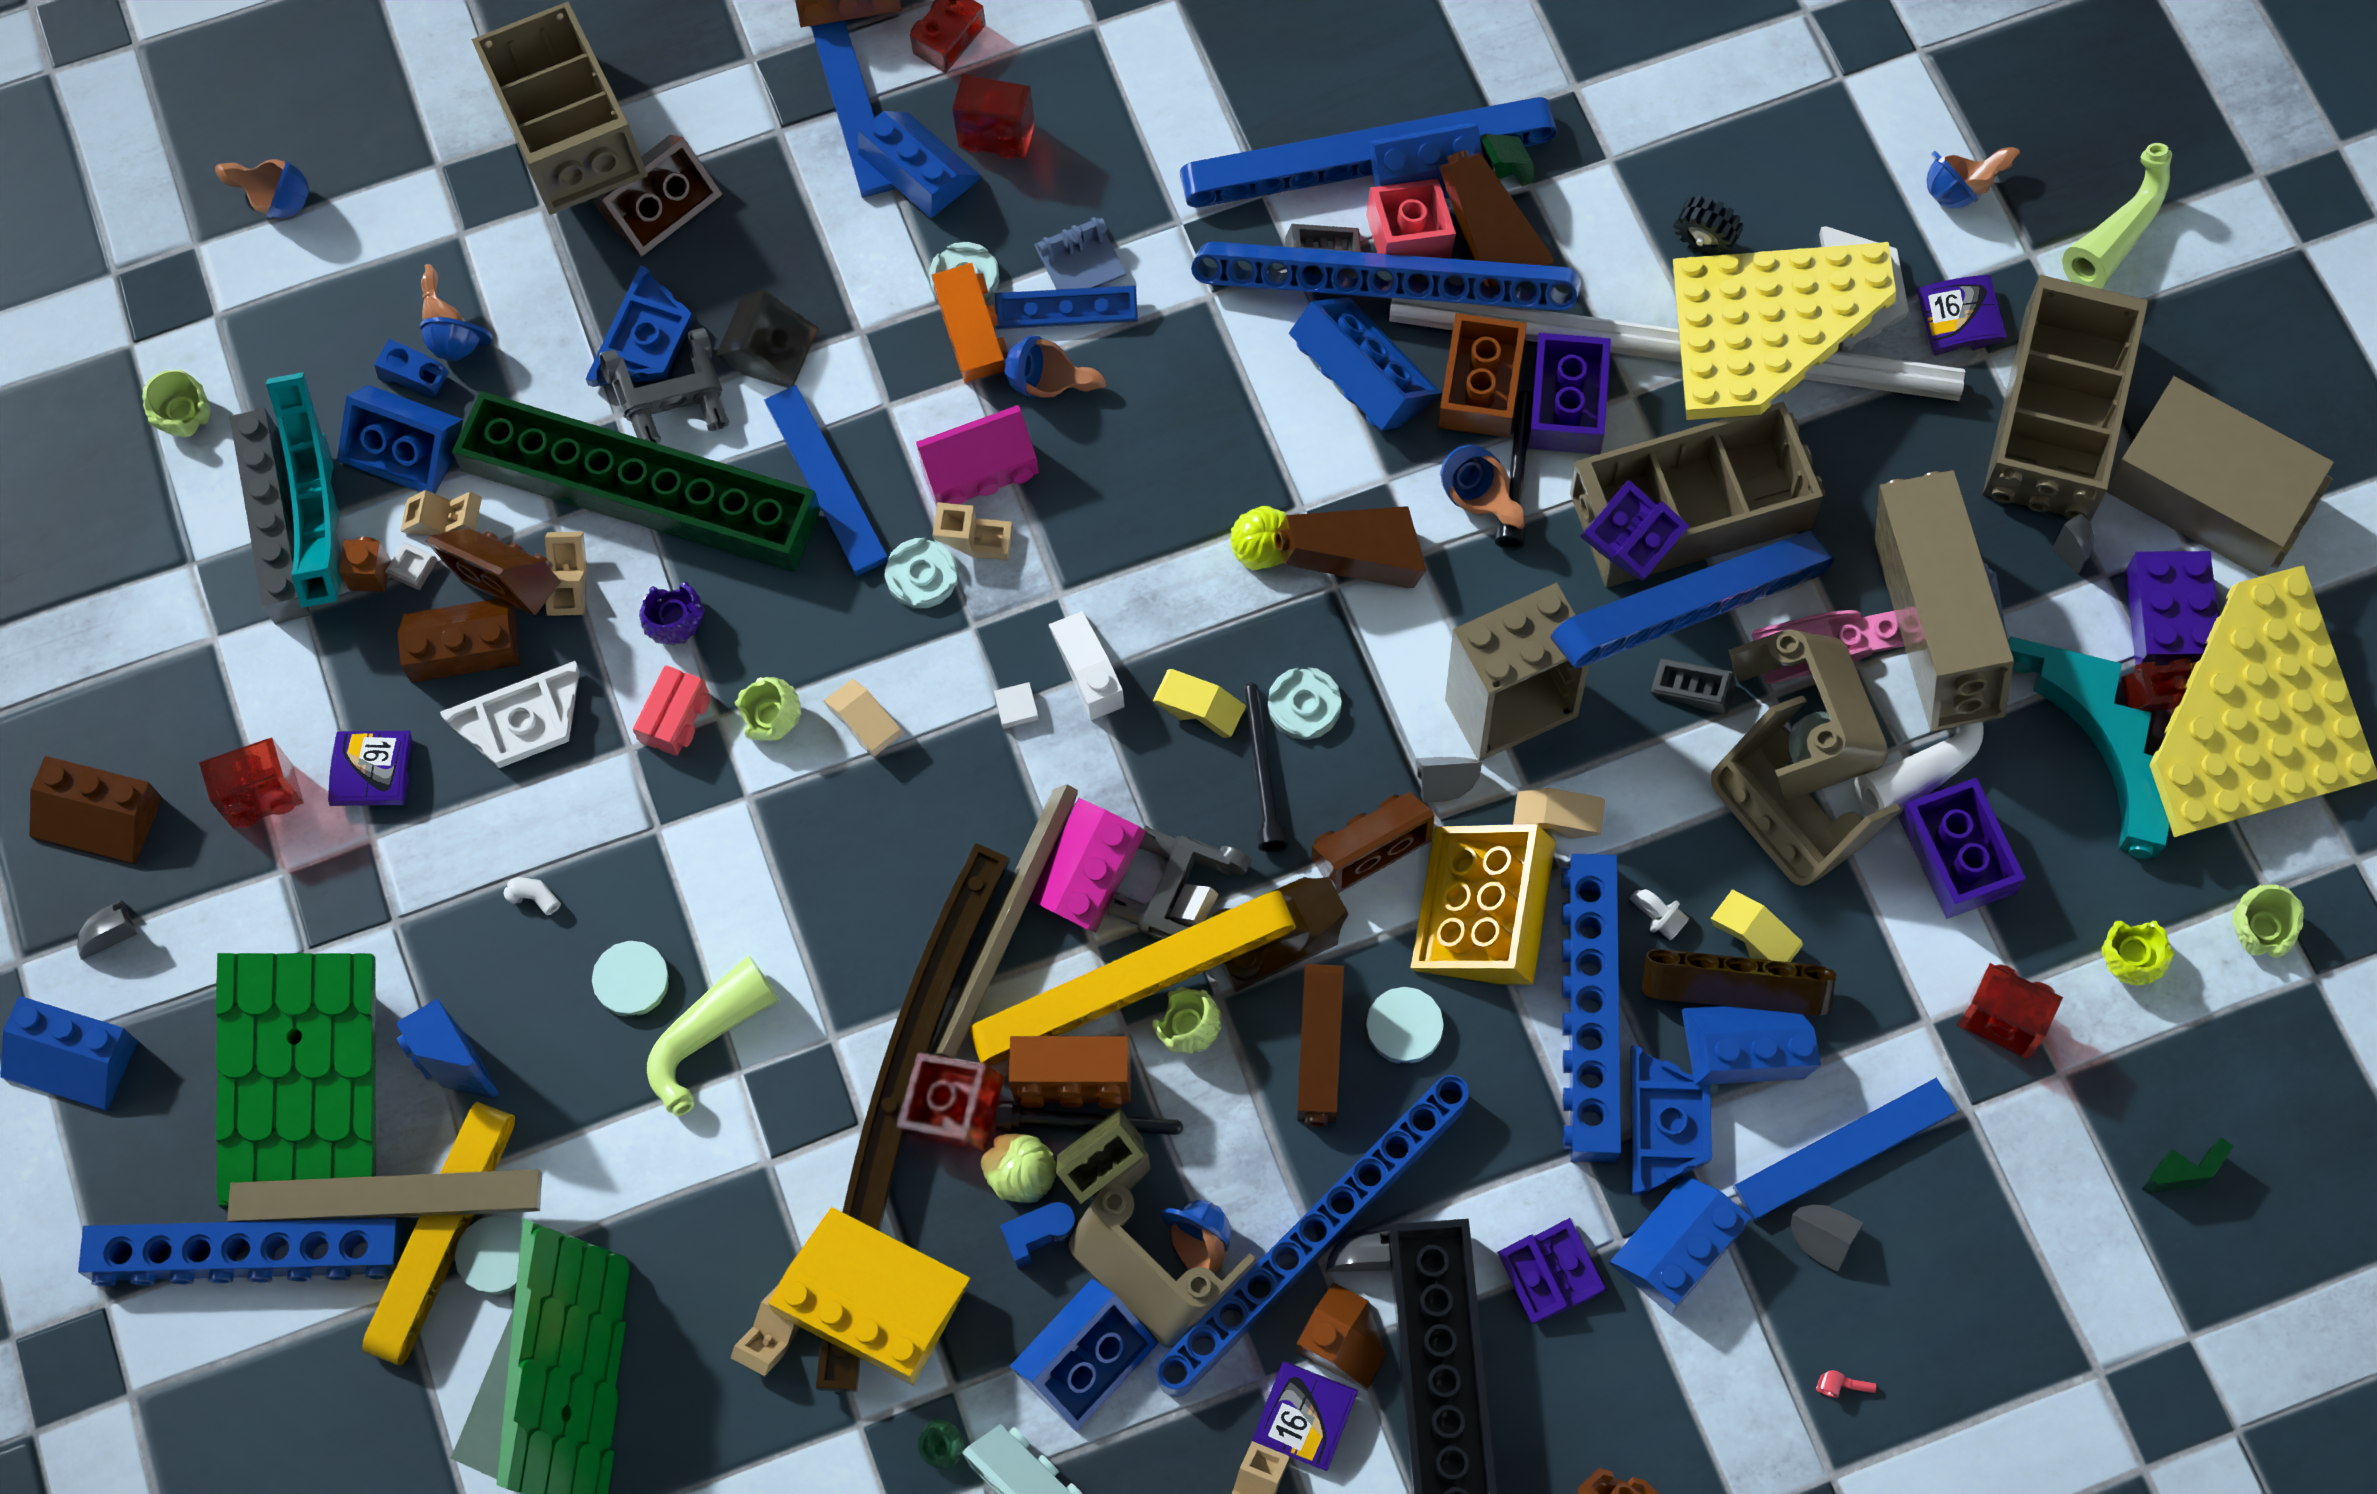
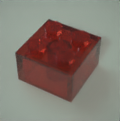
(993, 116)
(251, 783)
(2010, 1010)
(951, 1101)

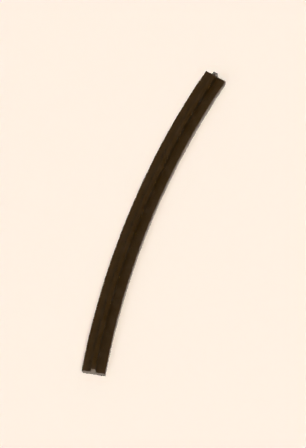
(912, 1034)

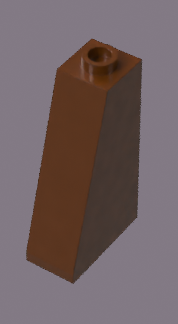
(1489, 216)
(1354, 544)
(1320, 1044)

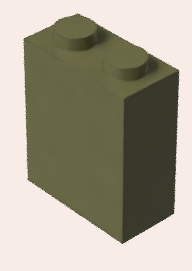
(1100, 1155)

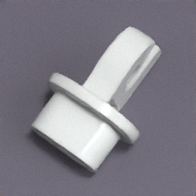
(1665, 919)

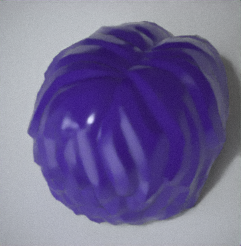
(672, 615)

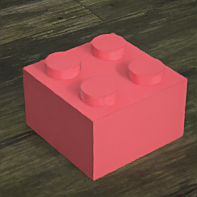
(1411, 219)

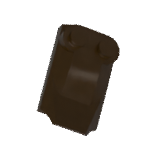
(1318, 922)

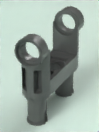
(642, 402)
(1180, 856)

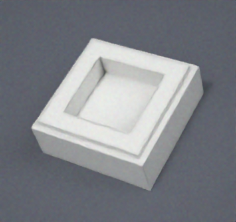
(411, 565)
(1016, 705)
(1193, 904)

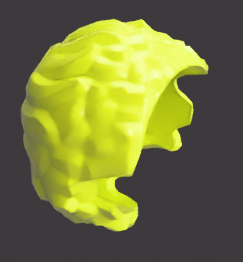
(1254, 538)
(2137, 952)

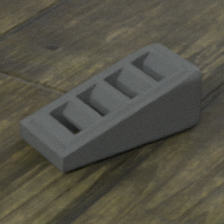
(1322, 234)
(1705, 701)

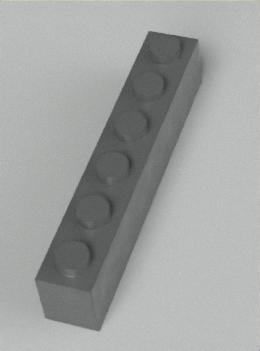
(267, 512)

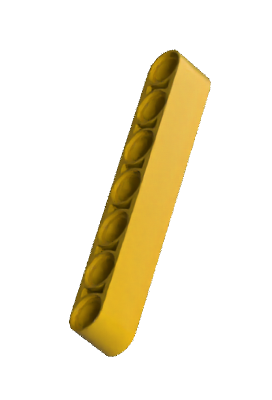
(434, 1242)

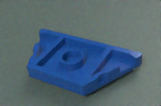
(645, 331)
(1667, 1122)

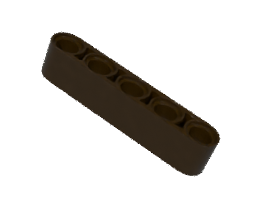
(1738, 982)

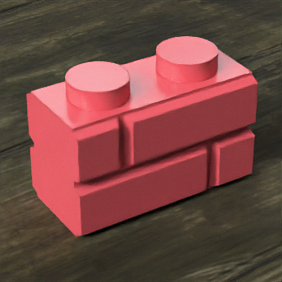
(672, 710)

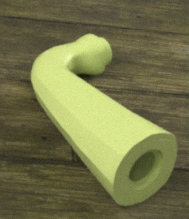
(2100, 252)
(725, 1005)

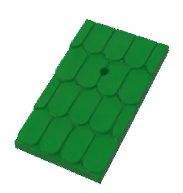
(295, 1067)
(552, 1382)

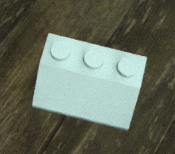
(1010, 1468)

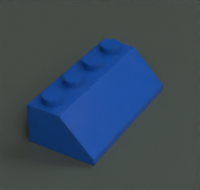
(1363, 362)

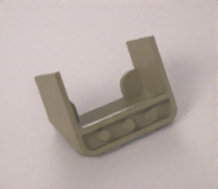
(1839, 748)
(1794, 831)
(1121, 1265)

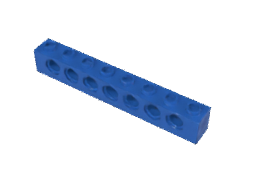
(1598, 875)
(105, 1243)

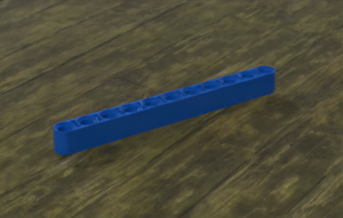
(1345, 154)
(1399, 266)
(1690, 599)
(1308, 1252)

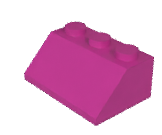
(978, 457)
(1087, 864)

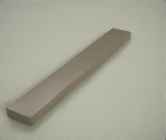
(1004, 922)
(386, 1196)

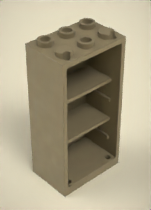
(560, 108)
(2065, 398)
(1726, 479)
(1943, 601)

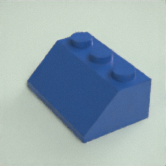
(1420, 153)
(915, 161)
(397, 438)
(1749, 1045)
(444, 1051)
(65, 1053)
(1680, 1242)
(1084, 1354)

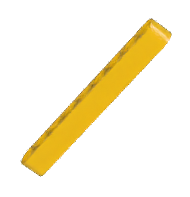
(1135, 976)

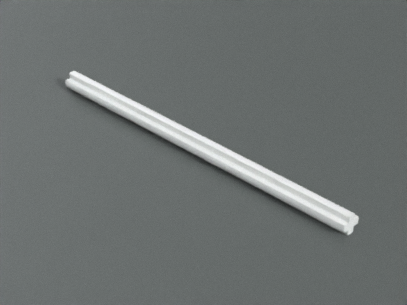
(1664, 344)

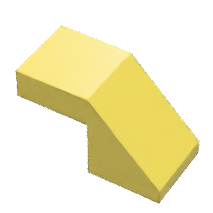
(1200, 700)
(1757, 927)

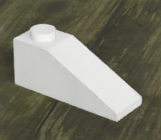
(1088, 665)

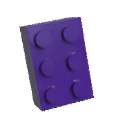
(1569, 393)
(2171, 604)
(1961, 848)

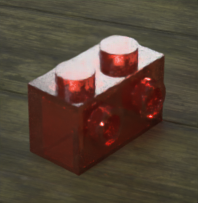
(947, 31)
(2155, 686)

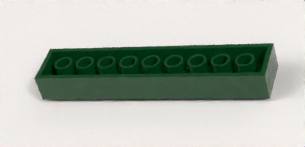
(637, 481)

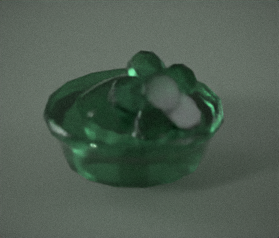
(940, 1444)

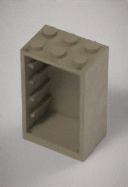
(2221, 478)
(1510, 675)

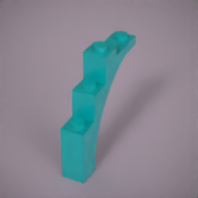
(313, 501)

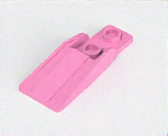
(1858, 633)

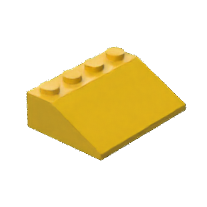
(1484, 903)
(869, 1295)

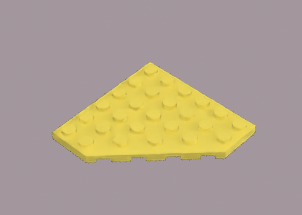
(1768, 317)
(2261, 713)

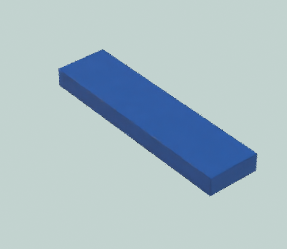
(1066, 307)

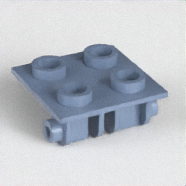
(1080, 257)

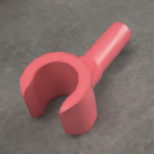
(1832, 1381)

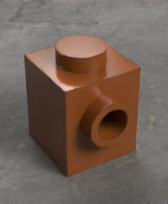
(364, 565)

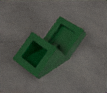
(1507, 156)
(2179, 1173)

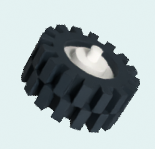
(1708, 226)

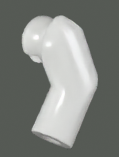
(531, 889)

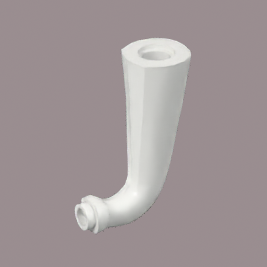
(1918, 773)

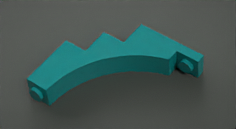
(2087, 692)

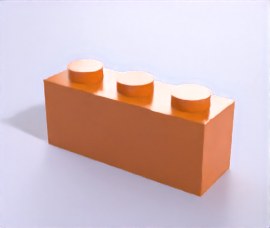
(970, 322)

